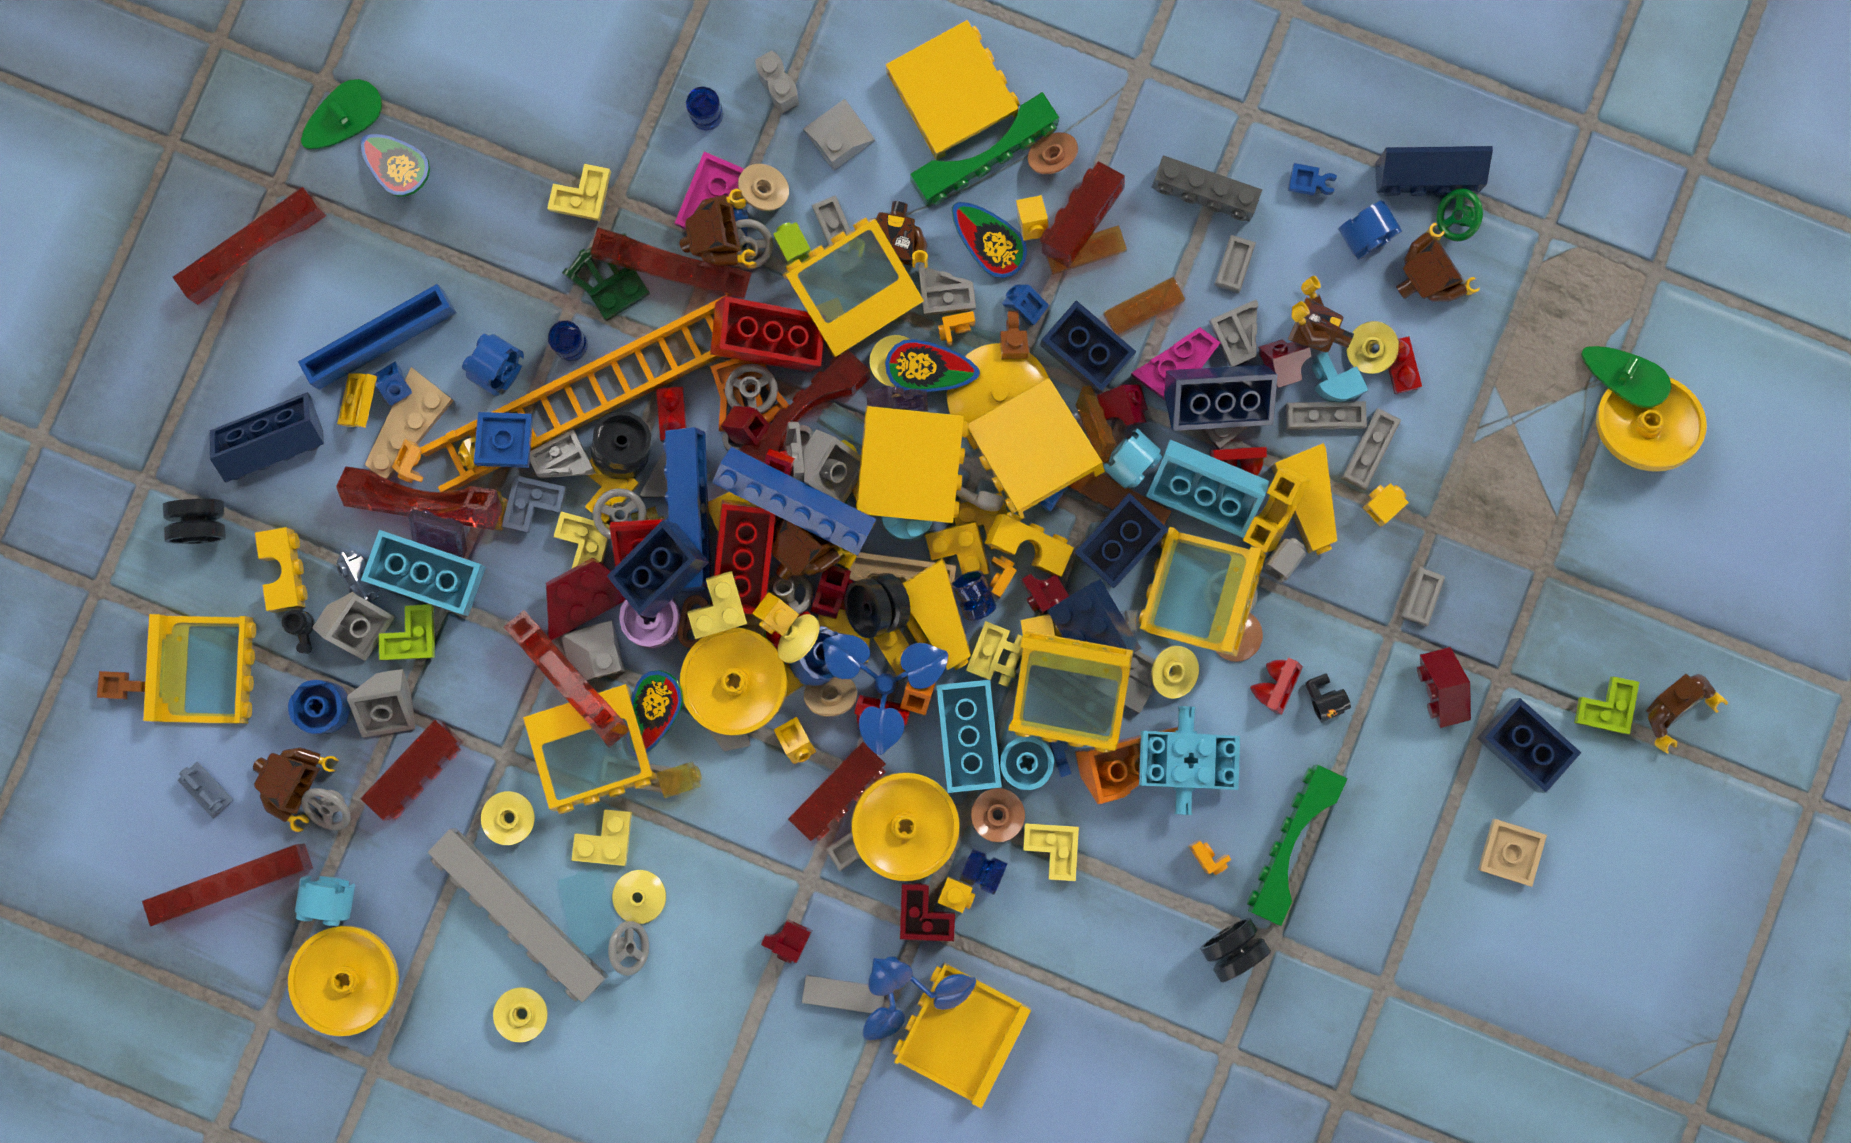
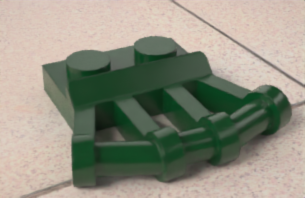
(613, 293)

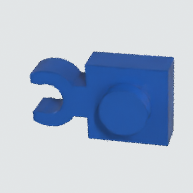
(1306, 180)
(1058, 749)

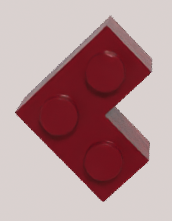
(1446, 687)
(918, 922)

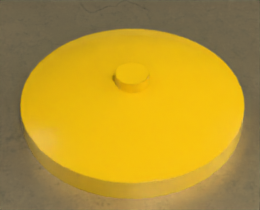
(997, 382)
(1654, 436)
(733, 681)
(905, 826)
(343, 980)

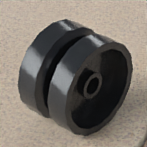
(621, 445)
(194, 521)
(877, 605)
(1235, 950)

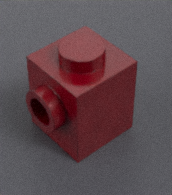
(745, 425)

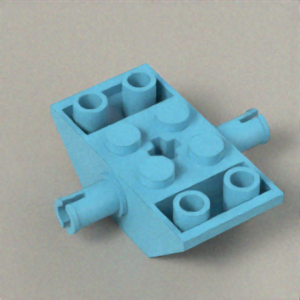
(1188, 760)

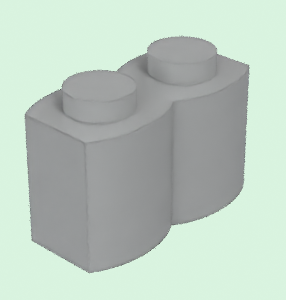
(774, 78)
(1284, 559)

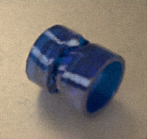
(704, 108)
(567, 340)
(974, 595)
(983, 871)

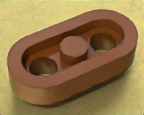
(684, 625)

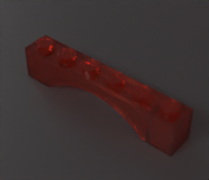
(641, 257)
(214, 268)
(839, 380)
(372, 492)
(566, 679)
(227, 884)

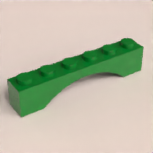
(940, 177)
(1273, 895)

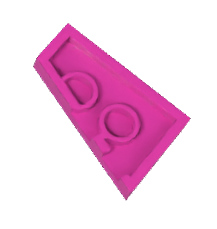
(711, 179)
(1187, 353)

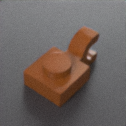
(1013, 342)
(116, 685)

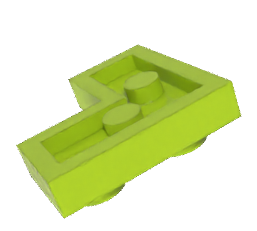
(416, 641)
(1614, 713)

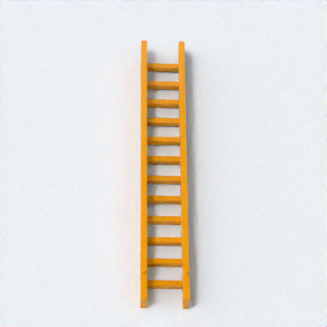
(578, 374)

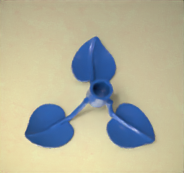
(921, 663)
(891, 975)

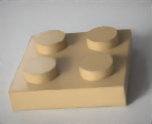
(1512, 852)

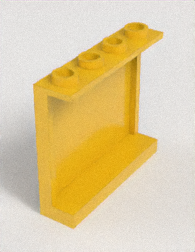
(952, 88)
(1033, 447)
(910, 464)
(962, 1044)

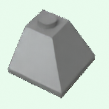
(839, 134)
(830, 466)
(353, 624)
(594, 651)
(383, 704)

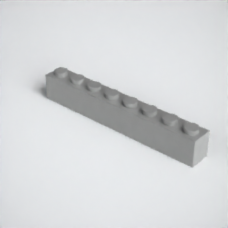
(518, 914)

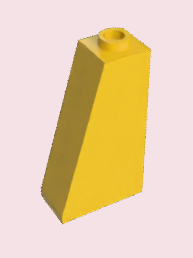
(1315, 510)
(937, 612)

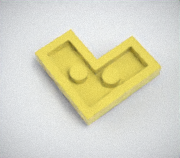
(587, 200)
(582, 532)
(724, 612)
(1060, 842)
(610, 846)

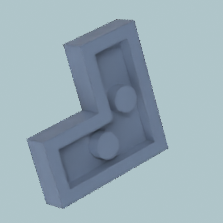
(527, 496)

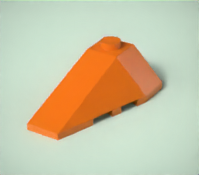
(1112, 773)

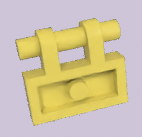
(988, 651)

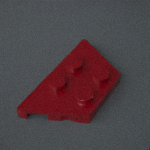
(579, 597)

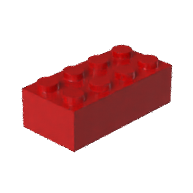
(766, 334)
(745, 549)

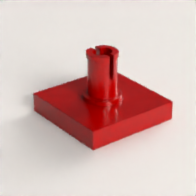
(628, 535)

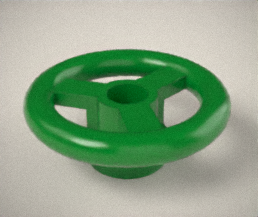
(1471, 217)

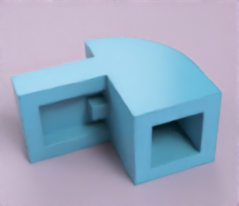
(1334, 386)

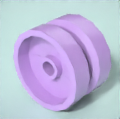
(651, 635)

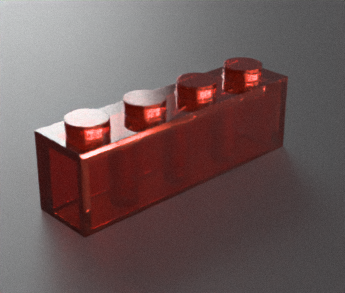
(1082, 214)
(411, 771)
(837, 792)

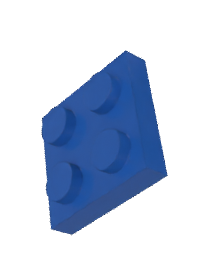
(503, 439)

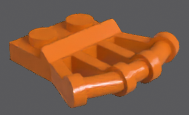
(721, 373)

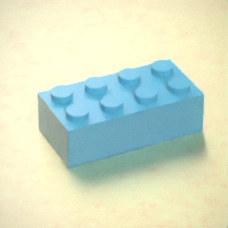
(1207, 488)
(423, 573)
(968, 736)

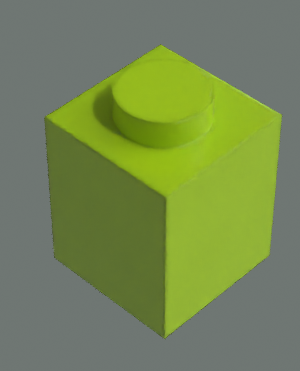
(791, 242)

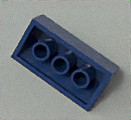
(1432, 169)
(1220, 397)
(265, 438)

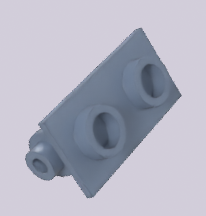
(351, 569)
(204, 789)

